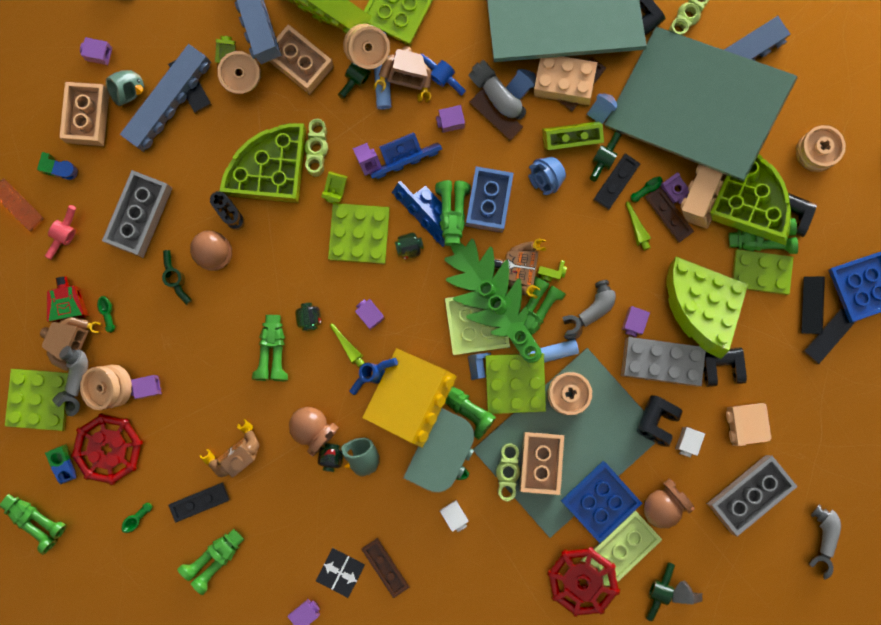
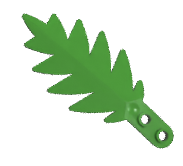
(491, 294)

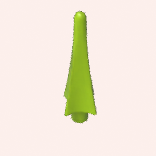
(641, 234)
(353, 354)

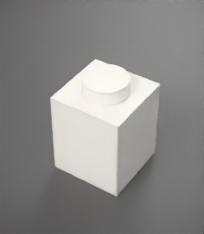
(690, 442)
(454, 516)

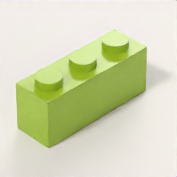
(573, 135)

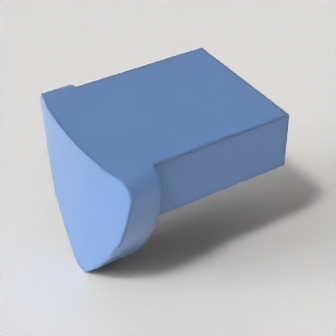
(521, 83)
(602, 107)
(477, 366)

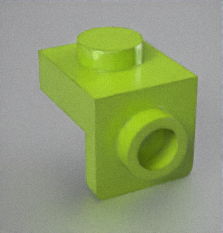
(224, 46)
(334, 187)
(549, 274)

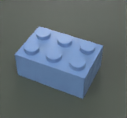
(489, 199)

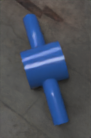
(443, 74)
(365, 373)

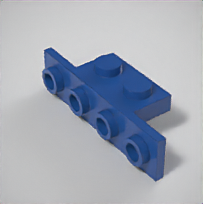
(403, 151)
(423, 207)

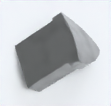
(685, 595)

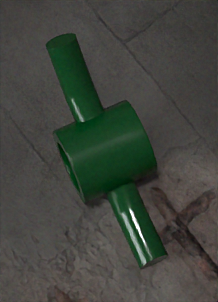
(356, 76)
(605, 157)
(181, 278)
(661, 592)

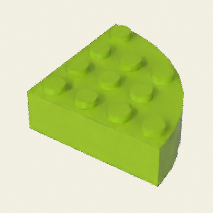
(335, 12)
(268, 165)
(757, 204)
(705, 304)

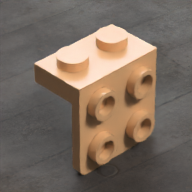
(748, 424)

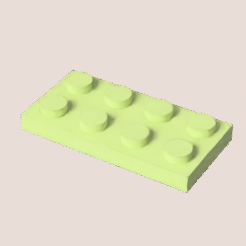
(626, 545)

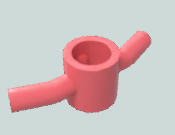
(61, 232)

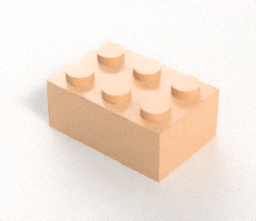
(301, 60)
(565, 79)
(84, 113)
(702, 196)
(541, 463)

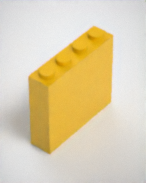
(409, 397)

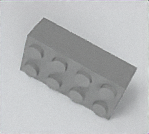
(137, 214)
(663, 361)
(752, 495)

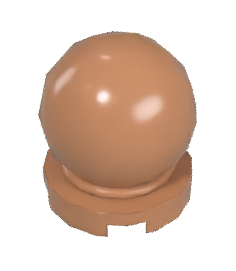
(211, 250)
(310, 428)
(666, 506)

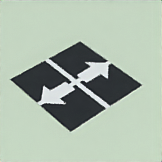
(340, 572)

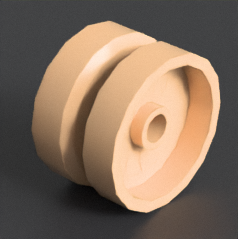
(370, 56)
(228, 68)
(820, 148)
(105, 387)
(580, 390)

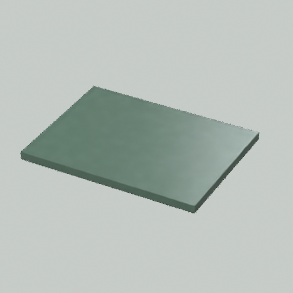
(563, 28)
(701, 102)
(596, 435)

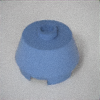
(547, 174)

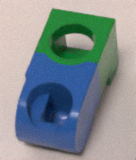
(62, 169)
(61, 464)

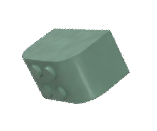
(442, 454)

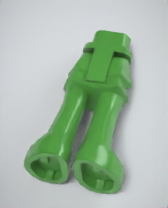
(452, 222)
(752, 242)
(534, 320)
(271, 337)
(460, 404)
(23, 513)
(221, 550)

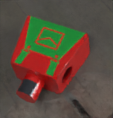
(65, 302)

